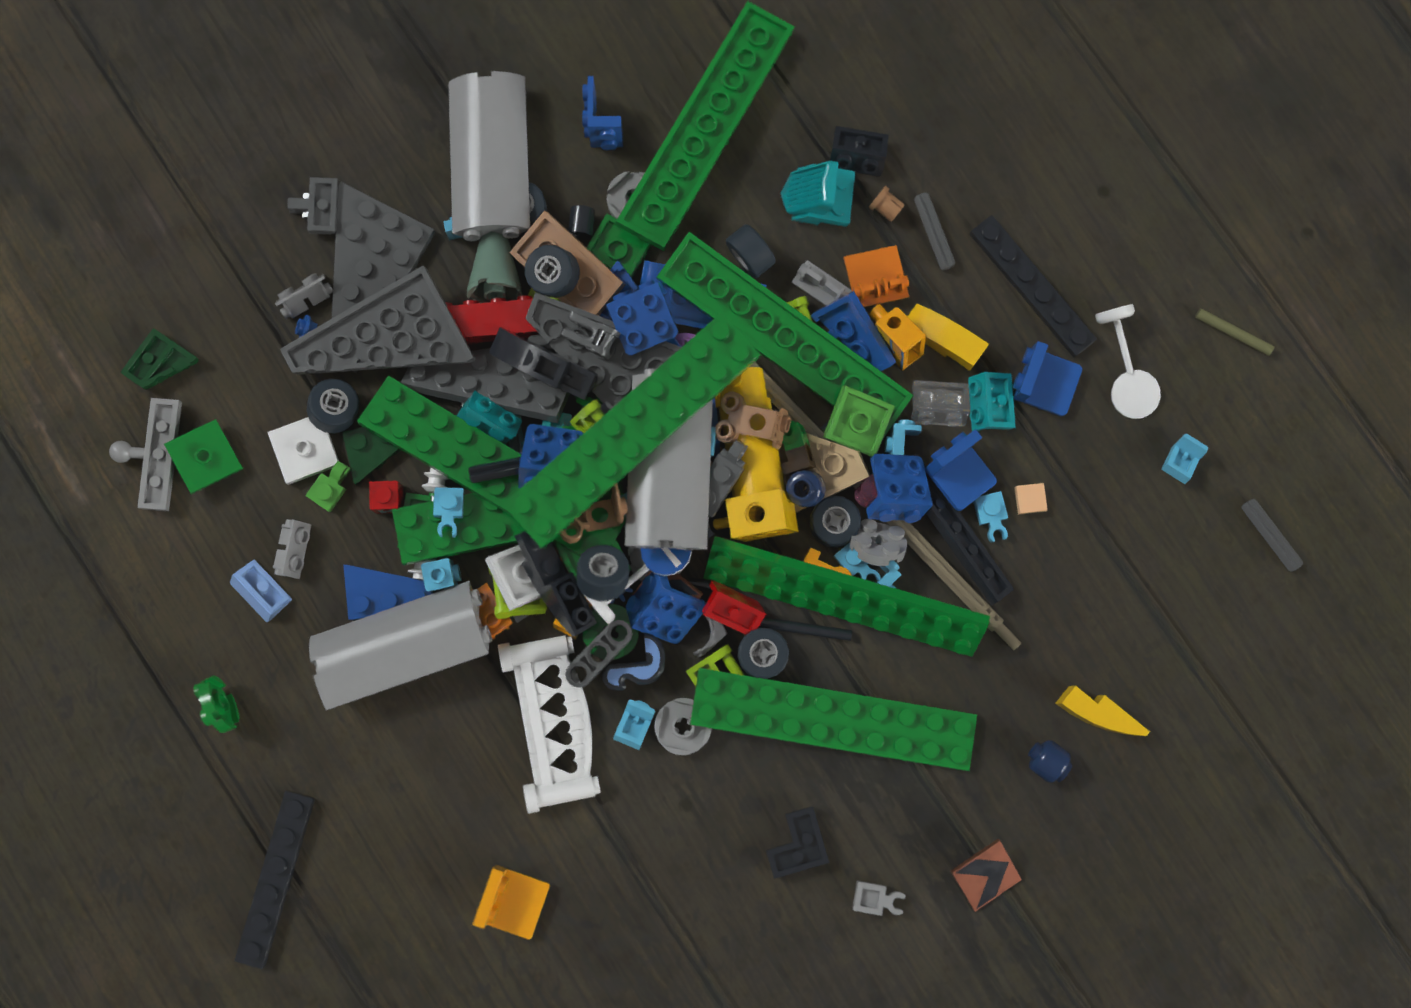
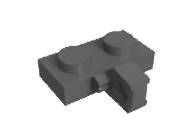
(318, 205)

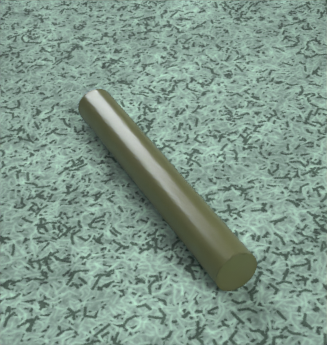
(1234, 332)

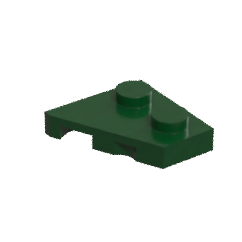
(157, 360)
(366, 452)

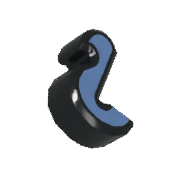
(638, 672)

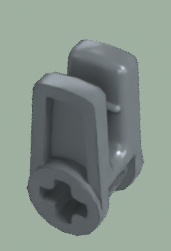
(601, 338)

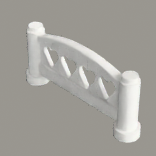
(551, 784)

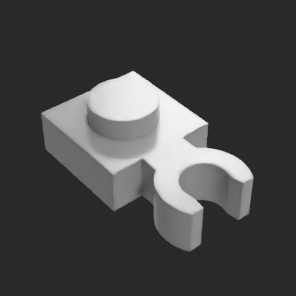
(872, 898)

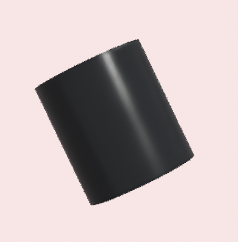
(581, 221)

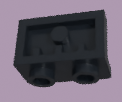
(859, 150)

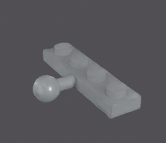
(157, 463)

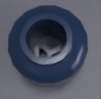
(814, 485)
(1049, 761)

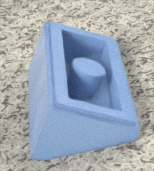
(260, 590)

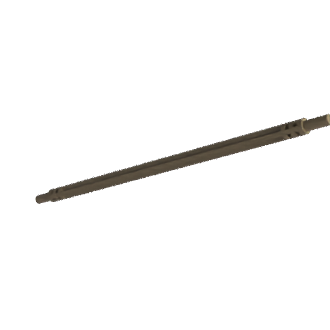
(912, 535)

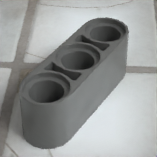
(585, 658)

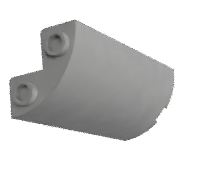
(489, 155)
(672, 488)
(399, 645)

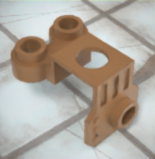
(739, 421)
(616, 510)

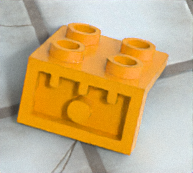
(511, 902)

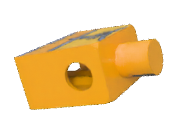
(900, 335)

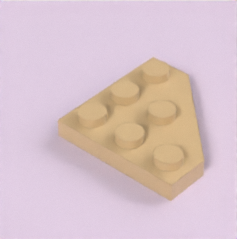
(835, 463)

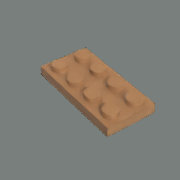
(596, 281)

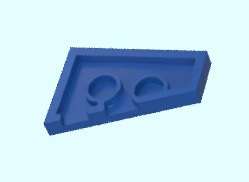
(855, 329)
(377, 591)

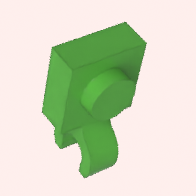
(327, 490)

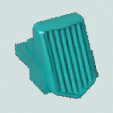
(819, 194)

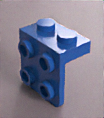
(601, 130)
(642, 317)
(1046, 380)
(541, 447)
(960, 471)
(900, 488)
(663, 610)

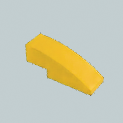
(948, 337)
(1099, 712)

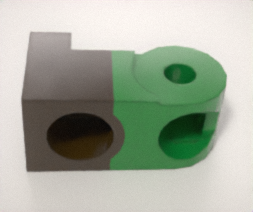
(797, 450)

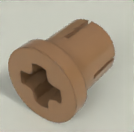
(887, 204)

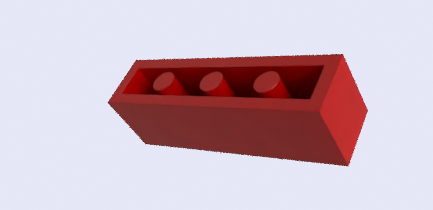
(482, 321)

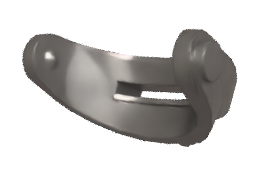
(717, 633)

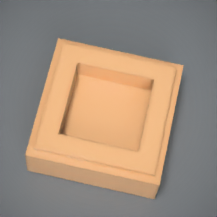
(1030, 498)

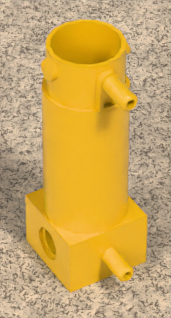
(762, 481)

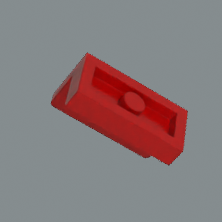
(733, 608)

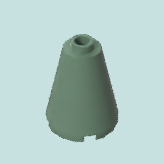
(494, 271)

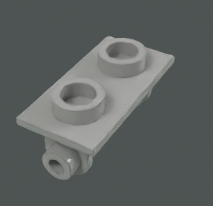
(819, 284)
(294, 300)
(291, 560)

